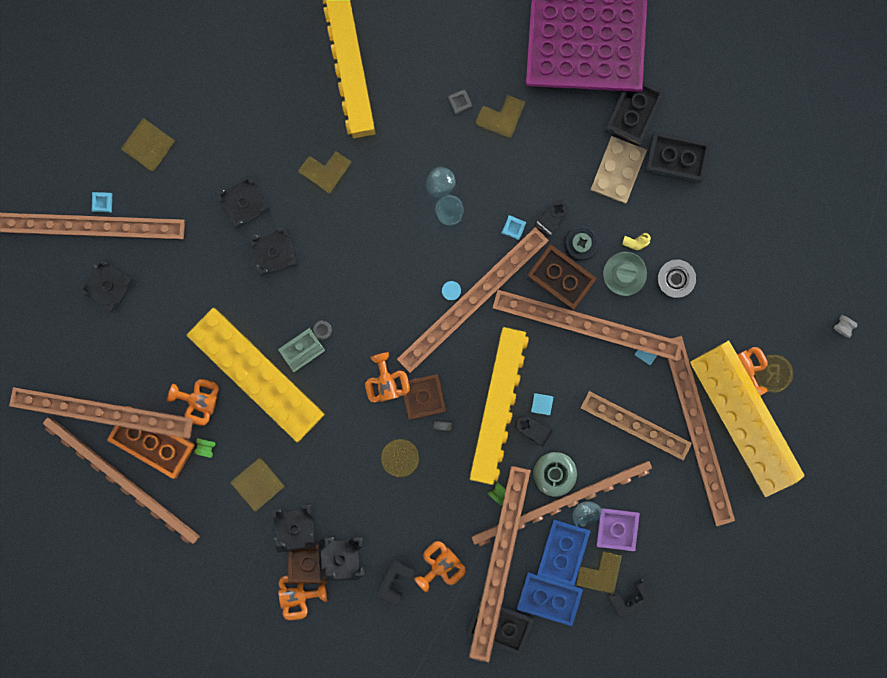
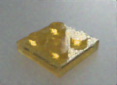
(148, 145)
(257, 484)

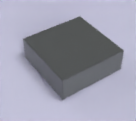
(460, 101)

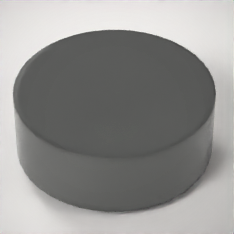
(322, 330)
(443, 425)

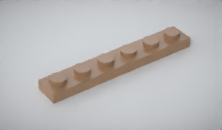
(636, 425)

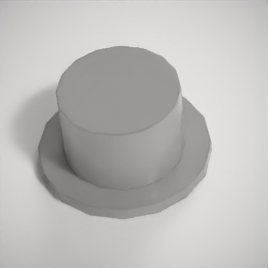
(677, 278)

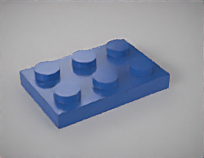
(563, 552)
(549, 599)

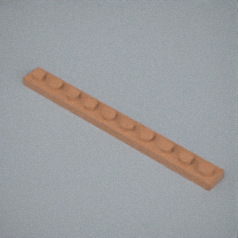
(92, 226)
(472, 299)
(588, 325)
(101, 412)
(701, 438)
(114, 475)
(570, 500)
(499, 564)

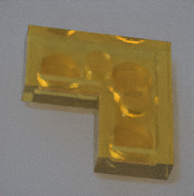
(503, 122)
(328, 175)
(601, 579)

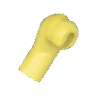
(638, 243)

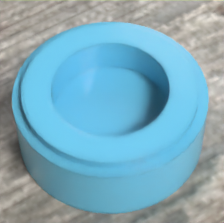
(451, 290)

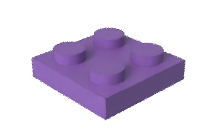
(618, 529)

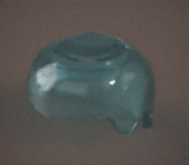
(440, 182)
(449, 210)
(586, 513)

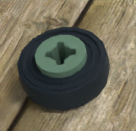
(575, 245)

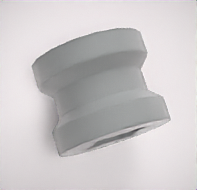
(845, 326)

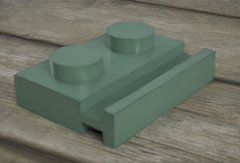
(301, 350)

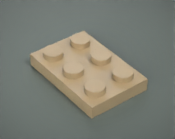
(618, 169)

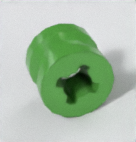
(204, 448)
(498, 494)

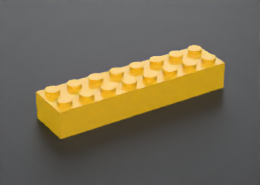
(349, 68)
(255, 374)
(497, 406)
(747, 419)

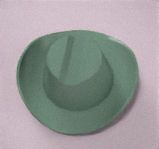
(625, 273)
(555, 474)

